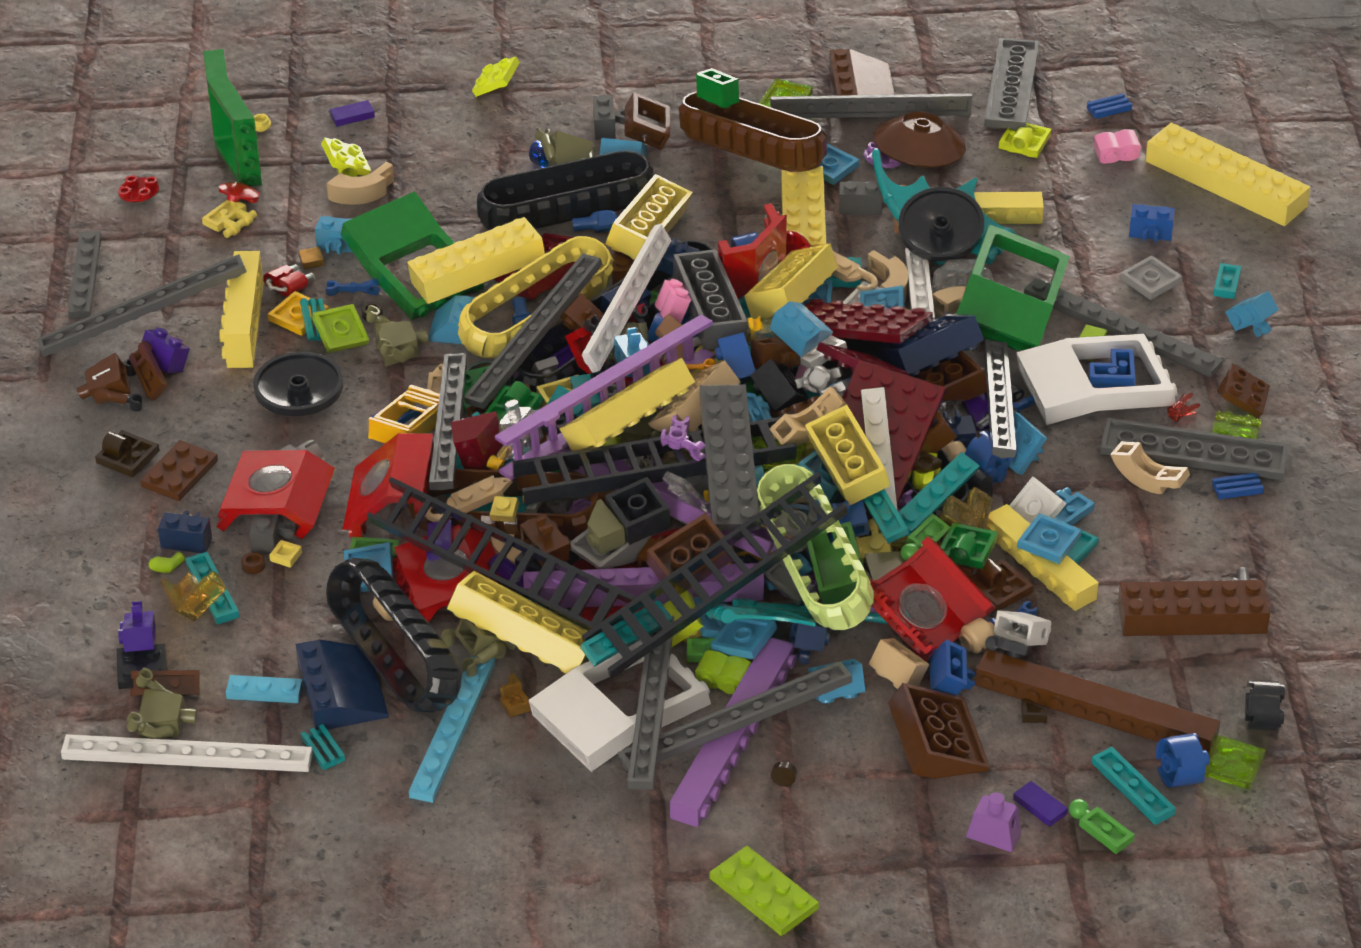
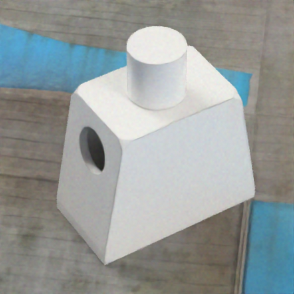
(1031, 629)

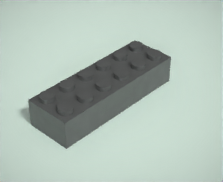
(710, 295)

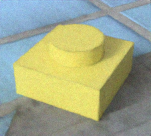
(504, 509)
(285, 553)

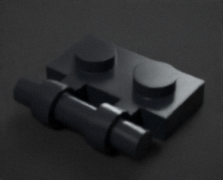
(1014, 648)

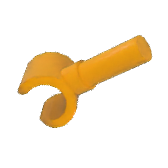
(706, 364)

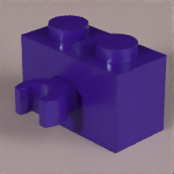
(167, 350)
(137, 629)

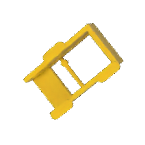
(385, 424)

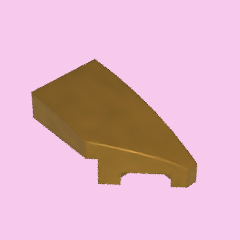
(513, 698)

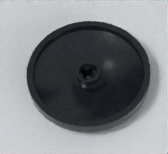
(941, 224)
(298, 383)

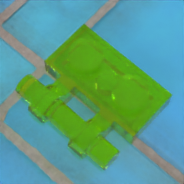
(1227, 428)

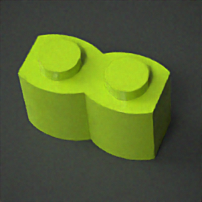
(721, 671)

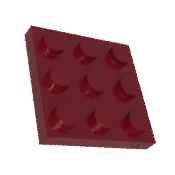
(849, 358)

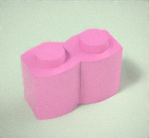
(1117, 146)
(673, 300)

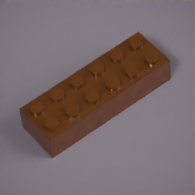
(1193, 607)

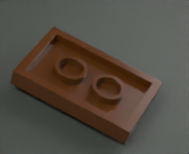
(179, 470)

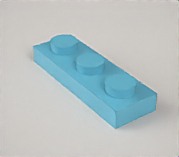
(264, 689)

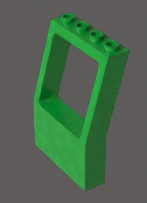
(231, 122)
(391, 234)
(1002, 311)

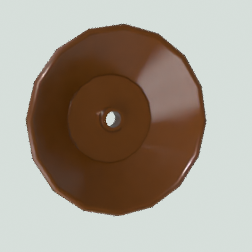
(919, 140)

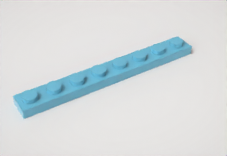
(449, 734)

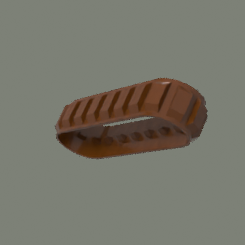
(755, 133)
(568, 524)

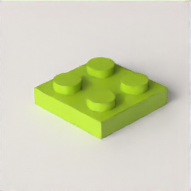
(340, 328)

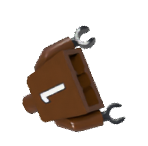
(109, 382)

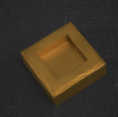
(311, 258)

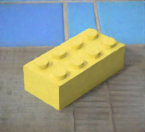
(847, 455)

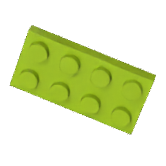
(764, 890)

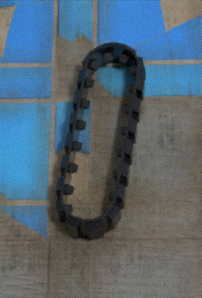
(564, 190)
(441, 664)

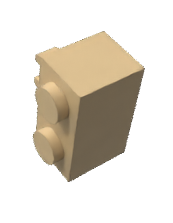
(898, 663)

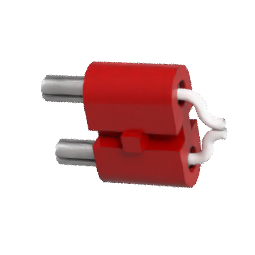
(287, 280)

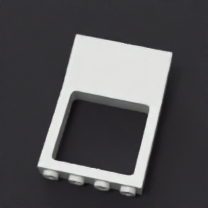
(1064, 389)
(595, 726)

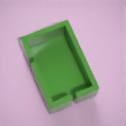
(830, 572)

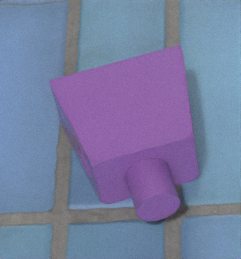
(995, 823)

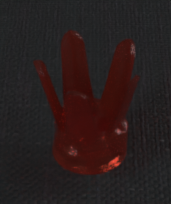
(1180, 410)

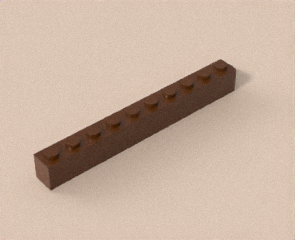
(1091, 700)

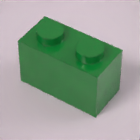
(717, 88)

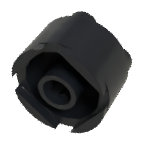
(1263, 705)

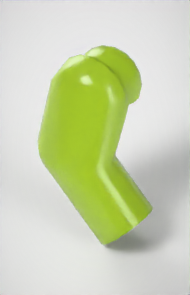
(166, 565)

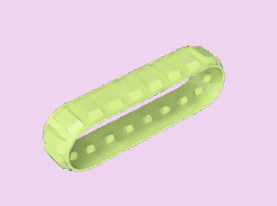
(834, 616)

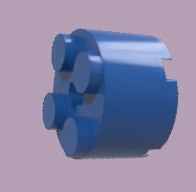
(980, 452)
(1181, 760)

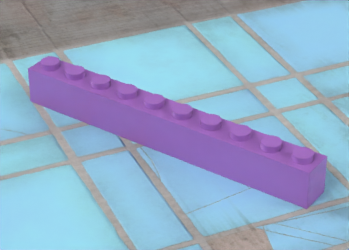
(637, 581)
(719, 756)

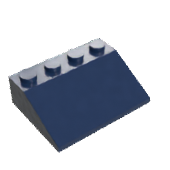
(932, 343)
(339, 684)

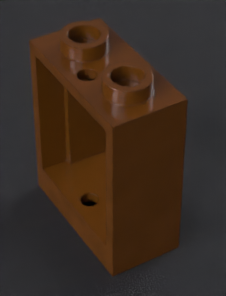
(636, 127)

